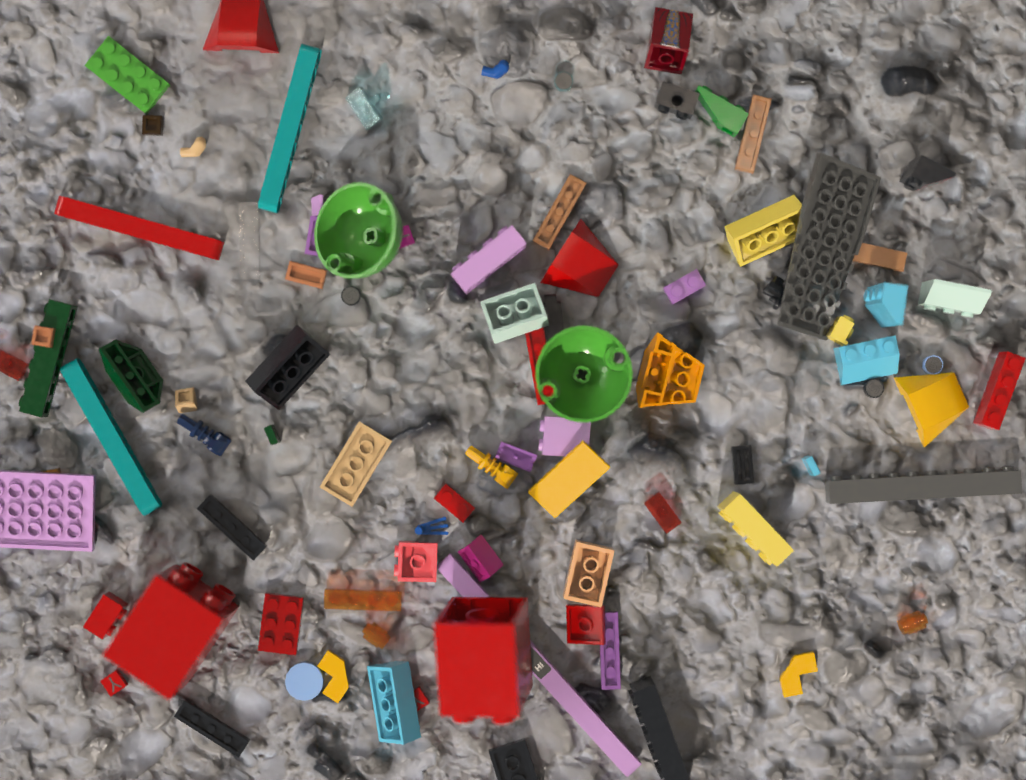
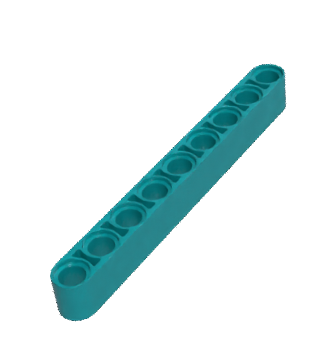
(289, 128)
(111, 436)

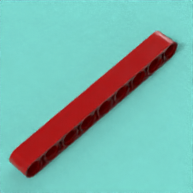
(139, 228)

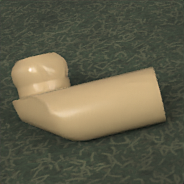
(195, 150)

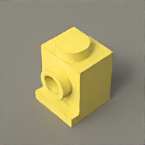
(841, 330)

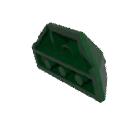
(132, 374)

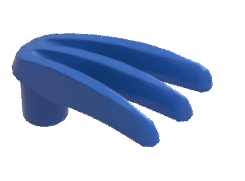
(425, 528)

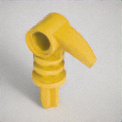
(504, 475)

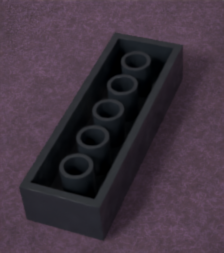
(657, 730)

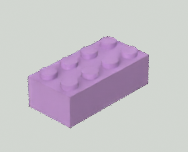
(489, 259)

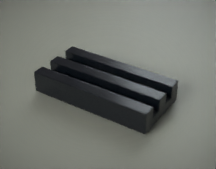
(742, 464)

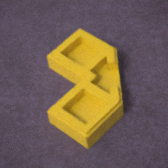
(798, 665)
(336, 667)

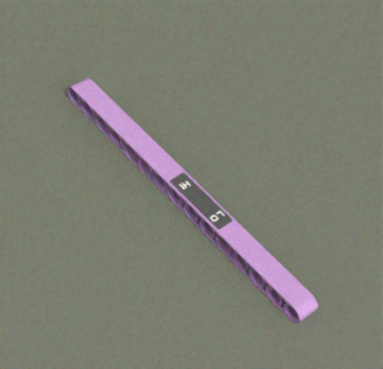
(552, 679)

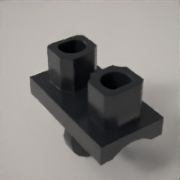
(775, 291)

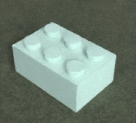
(514, 313)

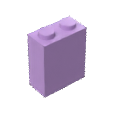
(562, 435)

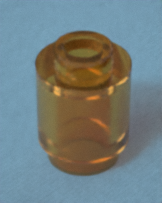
(912, 622)
(376, 635)

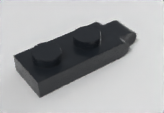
(554, 315)

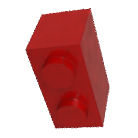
(106, 615)

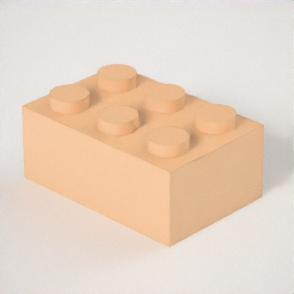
(588, 573)

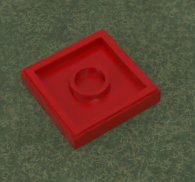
(585, 624)

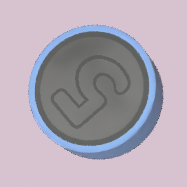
(932, 364)

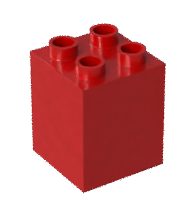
(172, 629)
(483, 658)

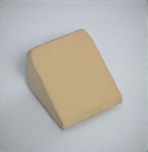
(185, 400)

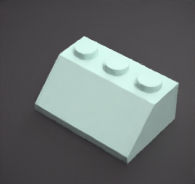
(953, 297)

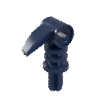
(216, 442)

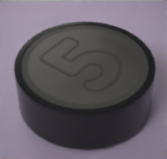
(351, 295)
(873, 388)

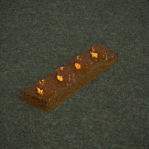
(363, 599)

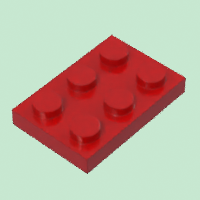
(280, 623)

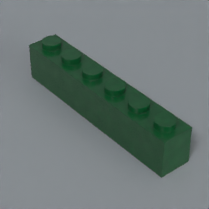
(47, 361)

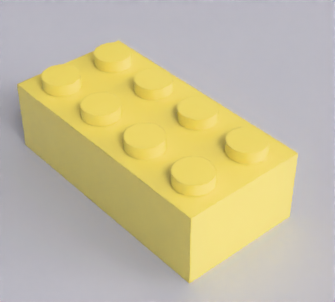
(755, 528)

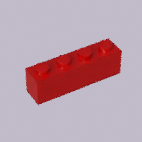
(999, 390)

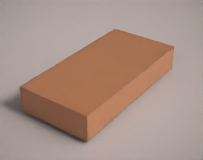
(306, 274)

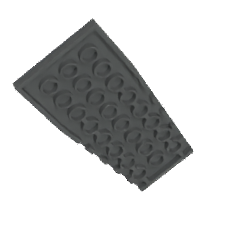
(825, 243)

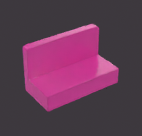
(480, 558)

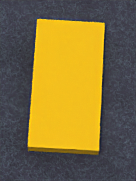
(569, 479)

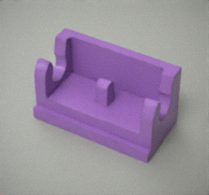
(516, 456)

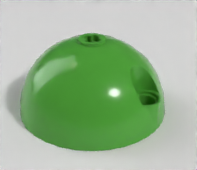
(358, 231)
(604, 384)

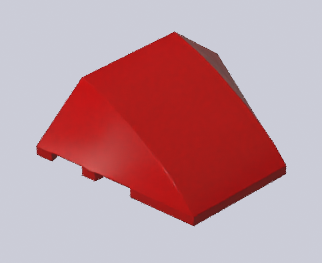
(241, 27)
(581, 263)

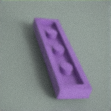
(610, 653)

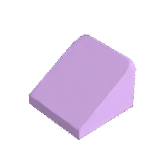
(316, 204)

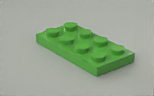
(127, 75)

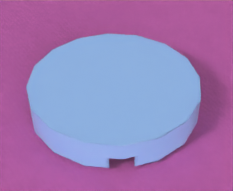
(304, 681)

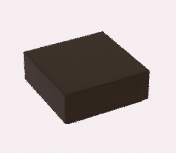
(152, 125)

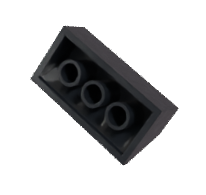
(287, 367)

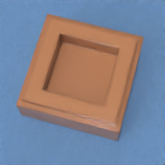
(43, 336)

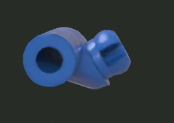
(496, 72)

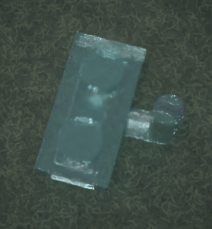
(365, 107)

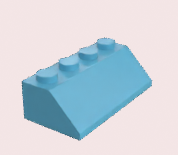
(394, 702)

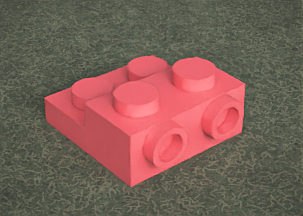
(416, 561)

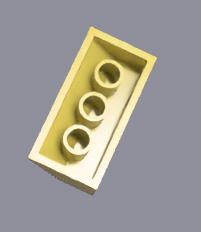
(764, 230)

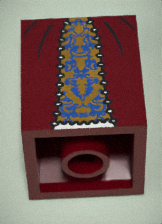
(669, 40)

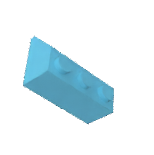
(886, 303)
(867, 359)

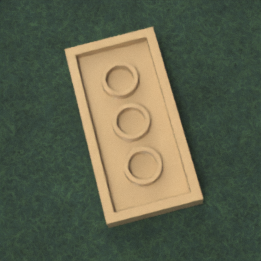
(356, 464)

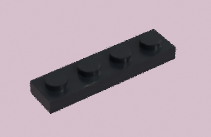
(232, 527)
(212, 728)

